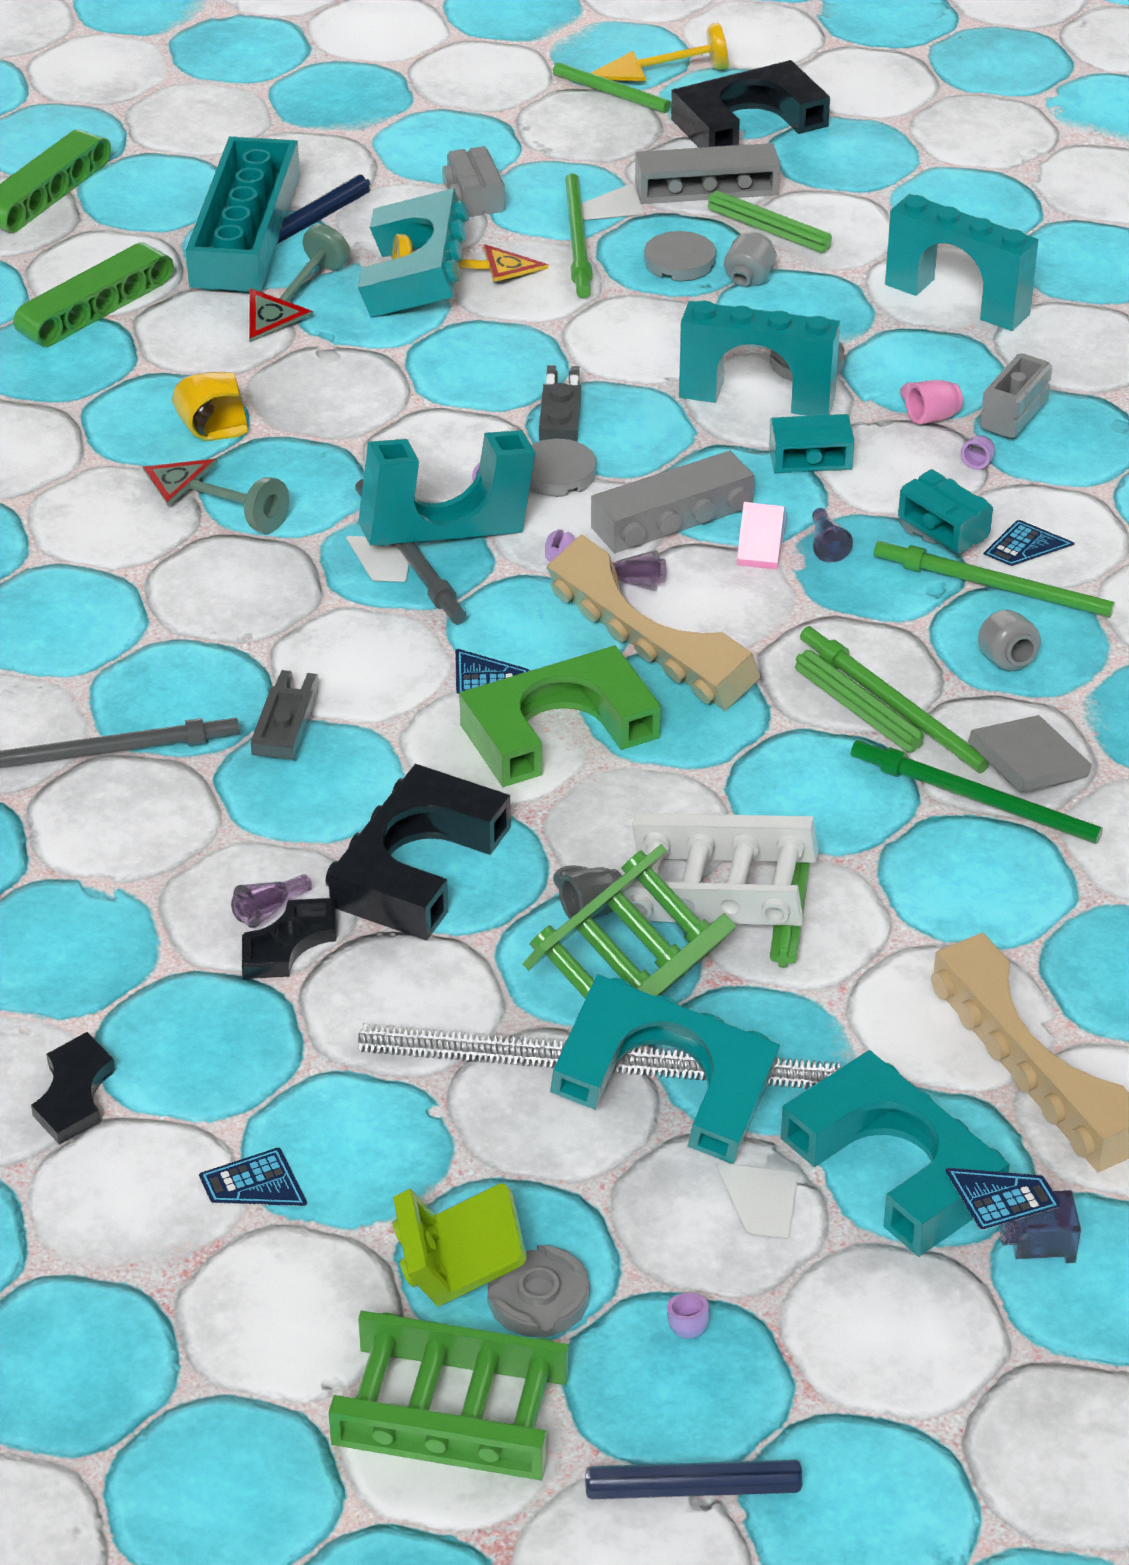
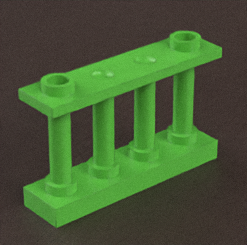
(670, 959)
(444, 1437)

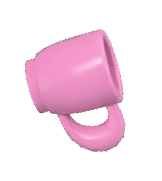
(931, 400)

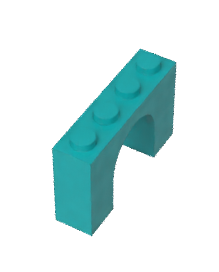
(1002, 255)
(426, 275)
(802, 341)
(487, 507)
(624, 1018)
(876, 1100)

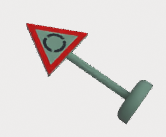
(267, 313)
(264, 503)

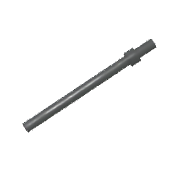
(439, 590)
(193, 732)

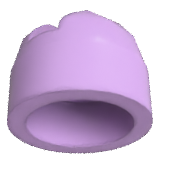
(978, 457)
(556, 543)
(688, 1315)

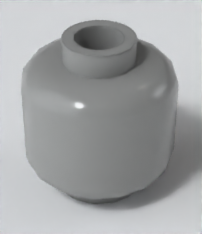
(750, 258)
(1009, 640)

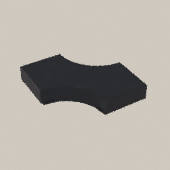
(276, 947)
(77, 1073)

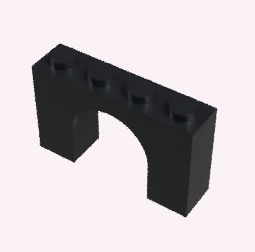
(707, 107)
(420, 807)

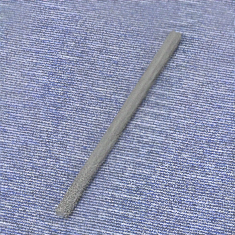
(547, 1054)

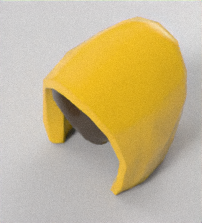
(211, 405)

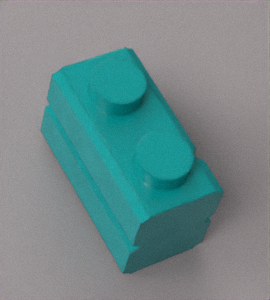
(811, 443)
(945, 511)

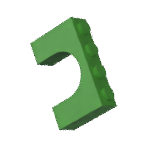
(595, 683)

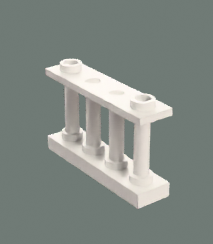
(729, 839)

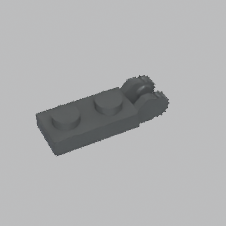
(560, 406)
(284, 717)

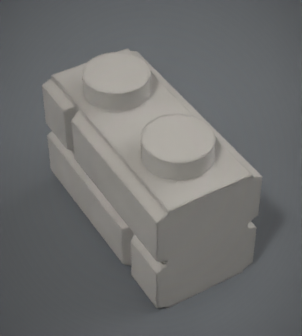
(475, 180)
(1016, 395)

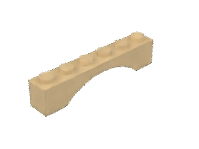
(708, 662)
(1083, 1107)

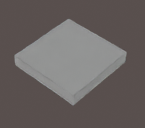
(1029, 753)

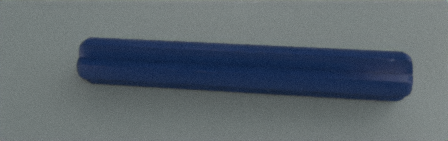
(324, 206)
(693, 1479)

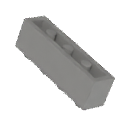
(698, 172)
(671, 501)

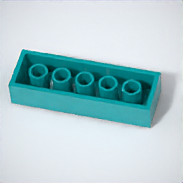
(243, 214)

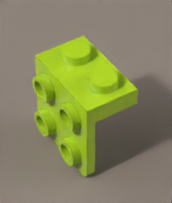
(460, 1245)

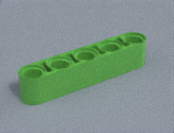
(50, 177)
(93, 294)

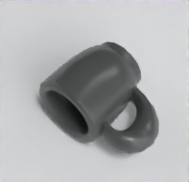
(582, 885)

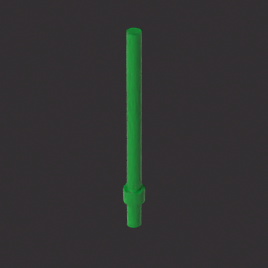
(896, 763)

